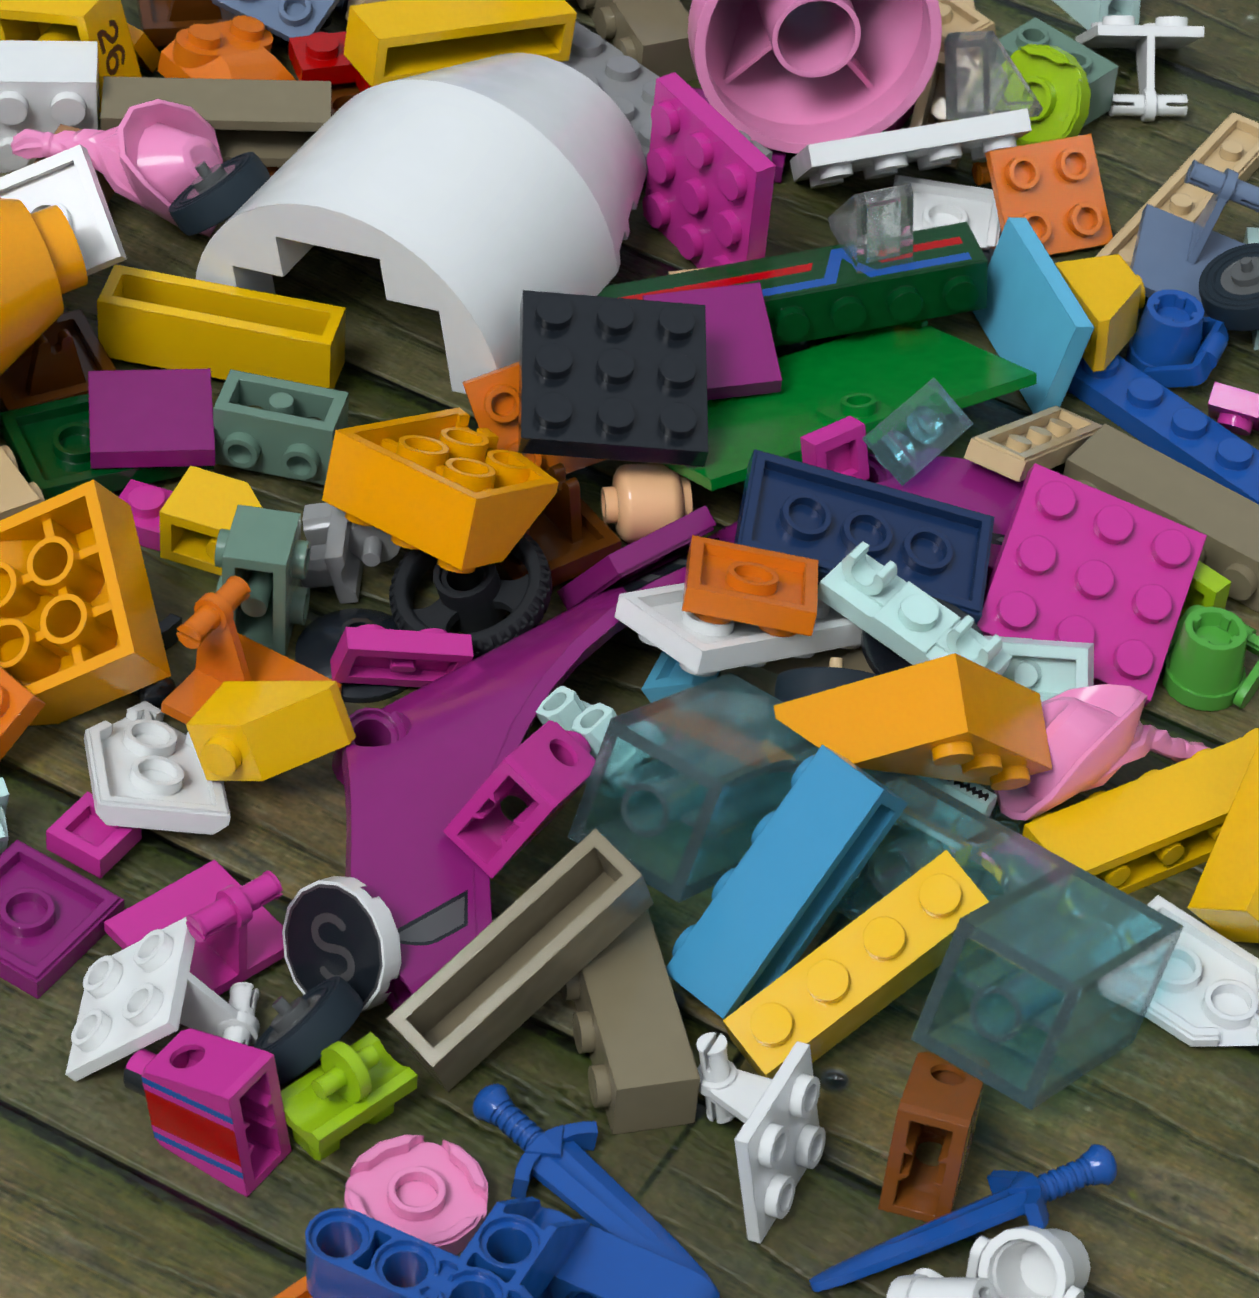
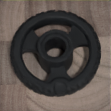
(475, 600)

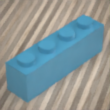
(785, 882)

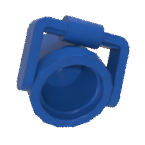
(1170, 339)

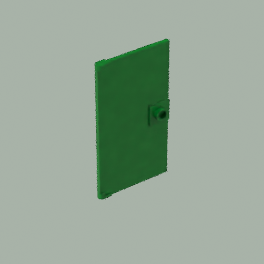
(846, 377)

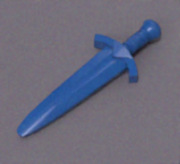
(563, 1166)
(1012, 1196)

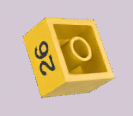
(75, 21)

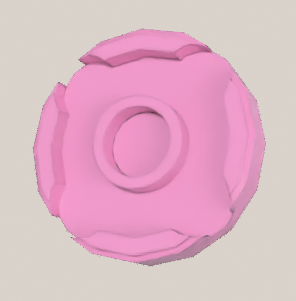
(420, 1190)

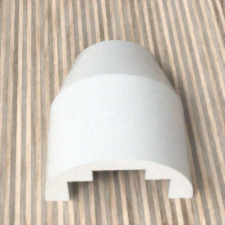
(464, 193)

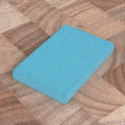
(1033, 315)

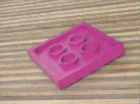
(705, 180)
(1092, 573)

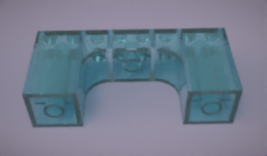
(1030, 982)

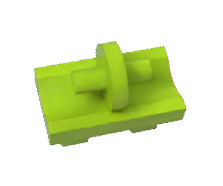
(343, 1093)

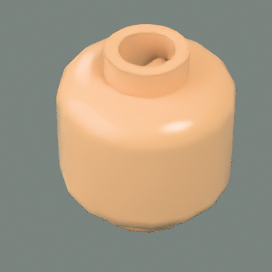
(645, 499)

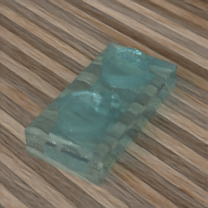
(917, 431)

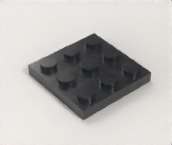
(613, 379)

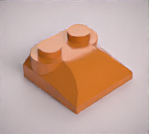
(223, 51)

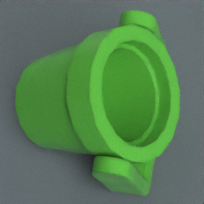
(1208, 659)

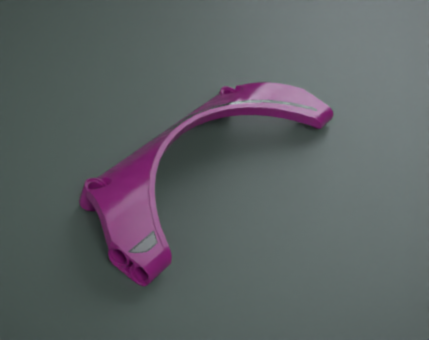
(440, 743)

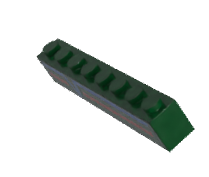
(822, 296)

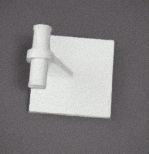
(1165, 33)
(145, 996)
(779, 1127)

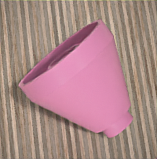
(813, 66)

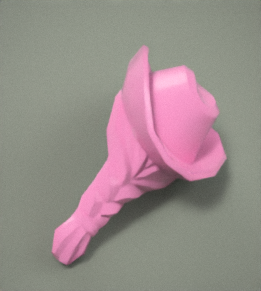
(144, 157)
(1089, 740)

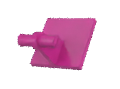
(227, 920)

